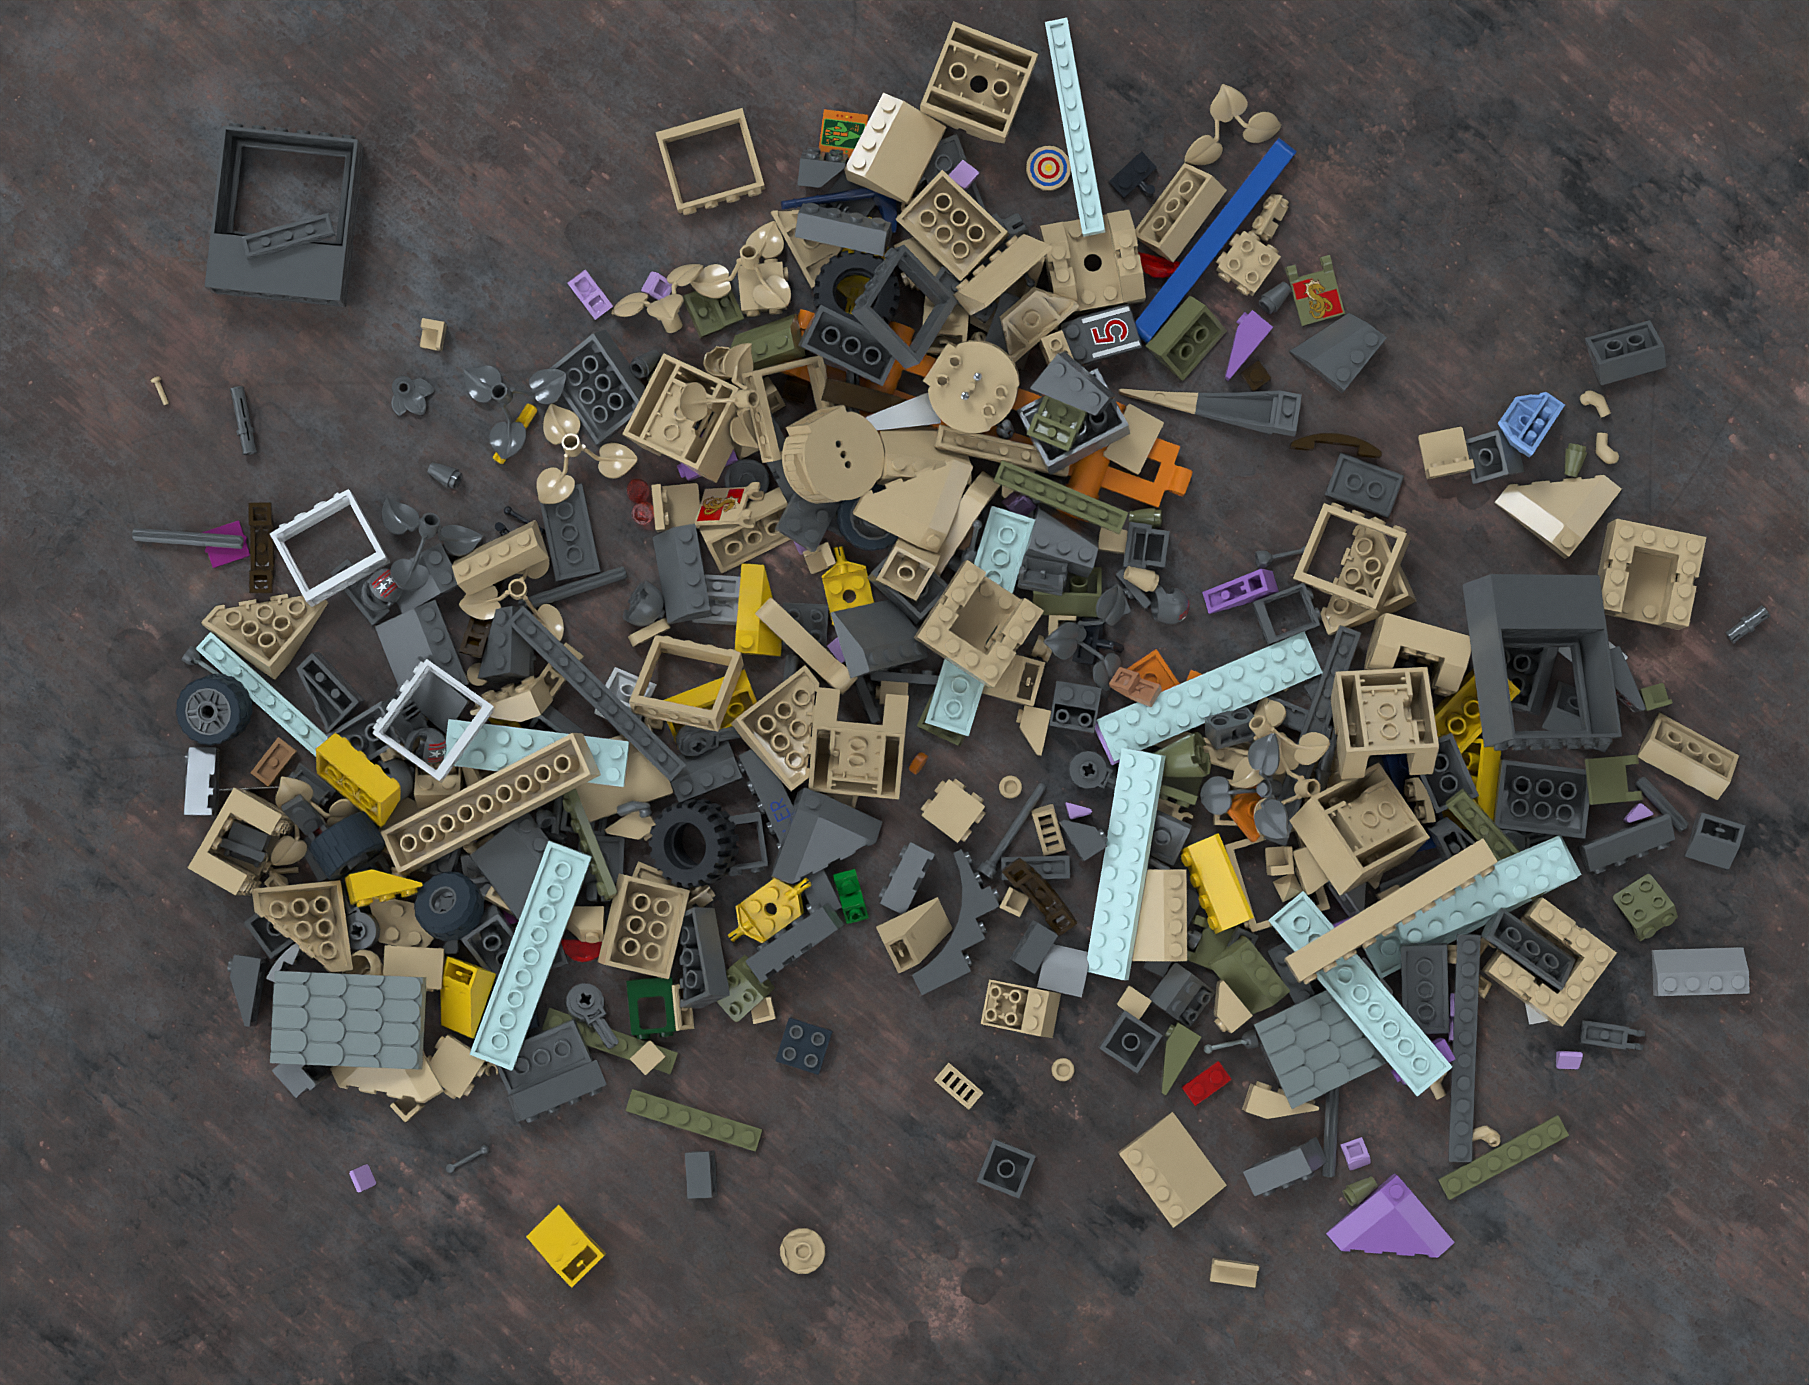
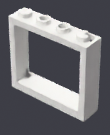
(345, 578)
(463, 742)

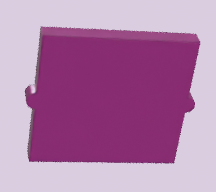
(221, 555)

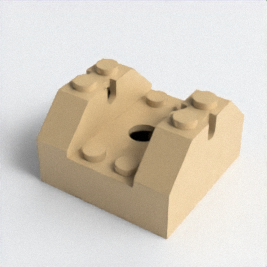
(968, 56)
(1117, 280)
(1404, 637)

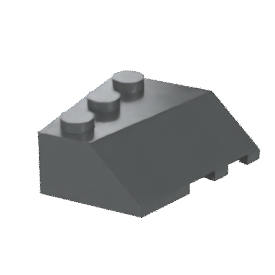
(1340, 350)
(1062, 539)

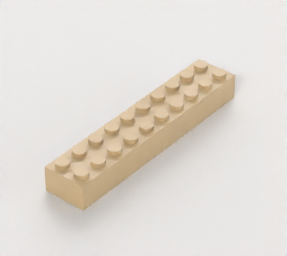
(490, 803)
(1390, 911)

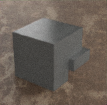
(1145, 547)
(246, 843)
(300, 1077)

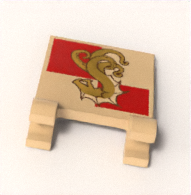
(728, 506)

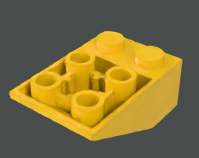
(373, 884)
(464, 995)
(565, 1245)

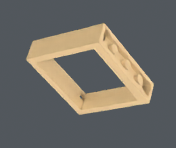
(699, 127)
(761, 414)
(1378, 600)
(683, 713)
(1320, 895)

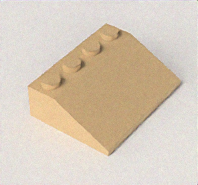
(894, 149)
(952, 226)
(1000, 273)
(913, 450)
(642, 784)
(1162, 917)
(643, 926)
(1172, 1169)

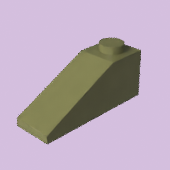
(1177, 1050)

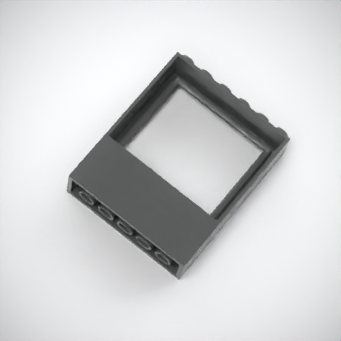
(300, 274)
(1541, 613)

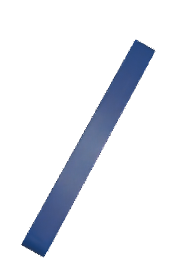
(1214, 239)

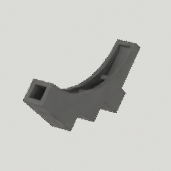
(975, 902)

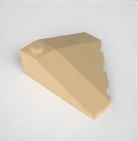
(919, 507)
(1559, 511)
(1362, 574)
(266, 631)
(781, 727)
(312, 918)
(398, 1083)

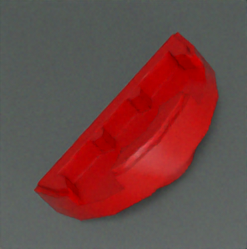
(1157, 266)
(580, 950)

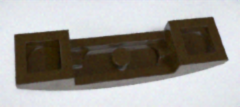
(858, 396)
(1364, 448)
(261, 547)
(477, 632)
(1041, 894)

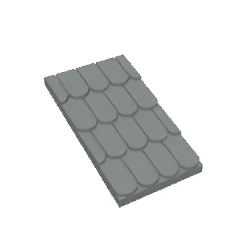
(348, 1020)
(1315, 1048)

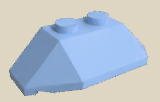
(1529, 420)

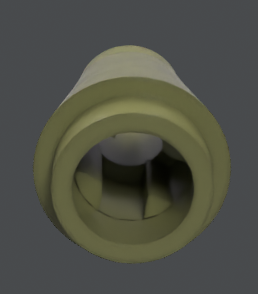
(1574, 459)
(1149, 516)
(1359, 1191)

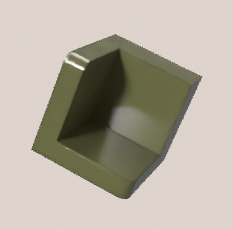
(1654, 696)

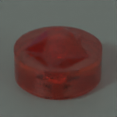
(637, 490)
(643, 512)

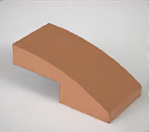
(1132, 686)

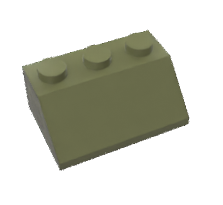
(1186, 337)
(773, 342)
(1077, 599)
(1249, 976)

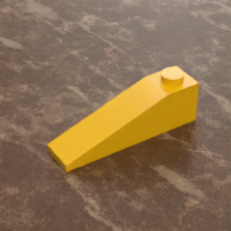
(752, 634)

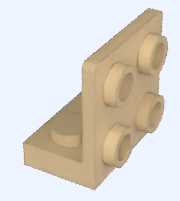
(1445, 453)
(675, 505)

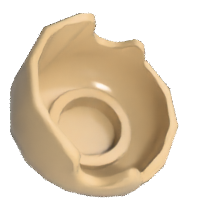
(714, 362)

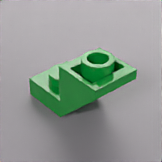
(850, 896)

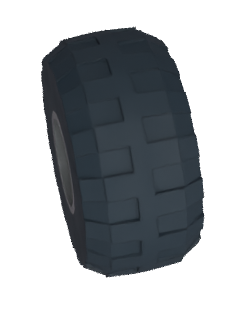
(449, 906)

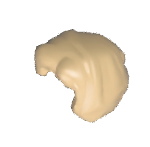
(365, 963)

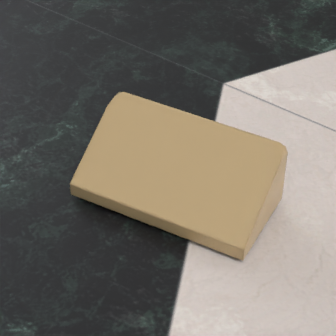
(683, 1016)

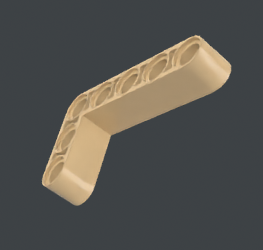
(968, 510)
(805, 646)

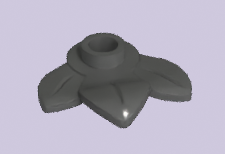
(412, 398)

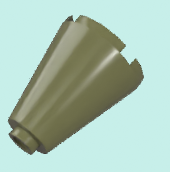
(1186, 757)

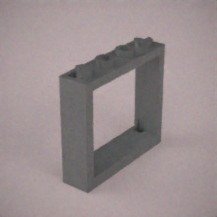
(928, 284)

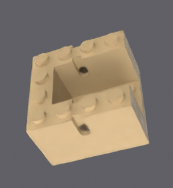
(663, 430)
(1644, 573)
(969, 617)
(1384, 715)
(857, 755)
(1359, 829)
(228, 871)
(1591, 960)

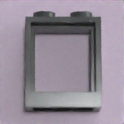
(1265, 623)
(754, 866)

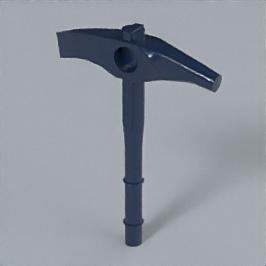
(886, 205)

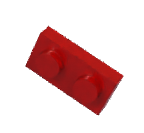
(1206, 1083)

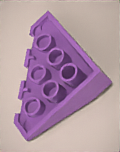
(1391, 1222)

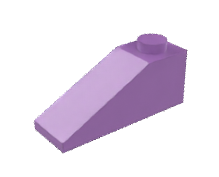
(1248, 336)
(1241, 591)

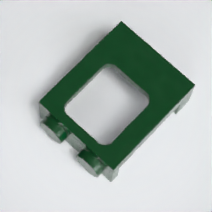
(650, 988)

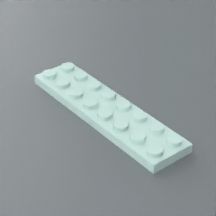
(503, 745)
(1510, 883)

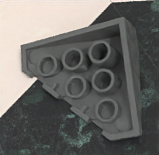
(821, 833)

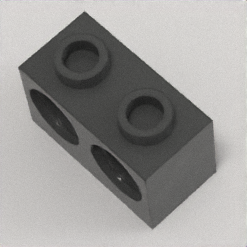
(1229, 728)

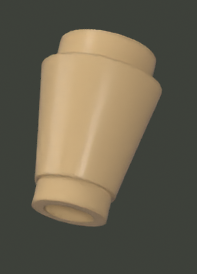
(1142, 578)

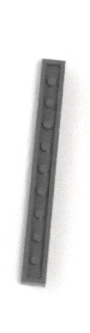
(596, 693)
(1319, 713)
(1464, 1047)

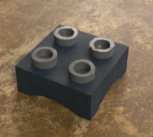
(803, 1046)

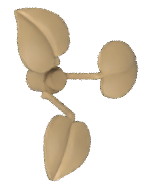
(1225, 106)
(763, 242)
(665, 308)
(693, 397)
(562, 427)
(485, 602)
(1267, 717)
(1304, 787)
(290, 849)

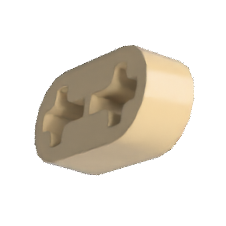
(649, 632)

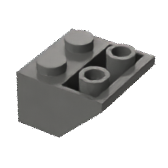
(819, 167)
(1075, 706)
(1714, 840)
(1182, 995)

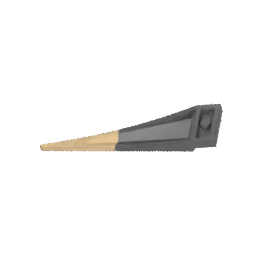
(1257, 411)

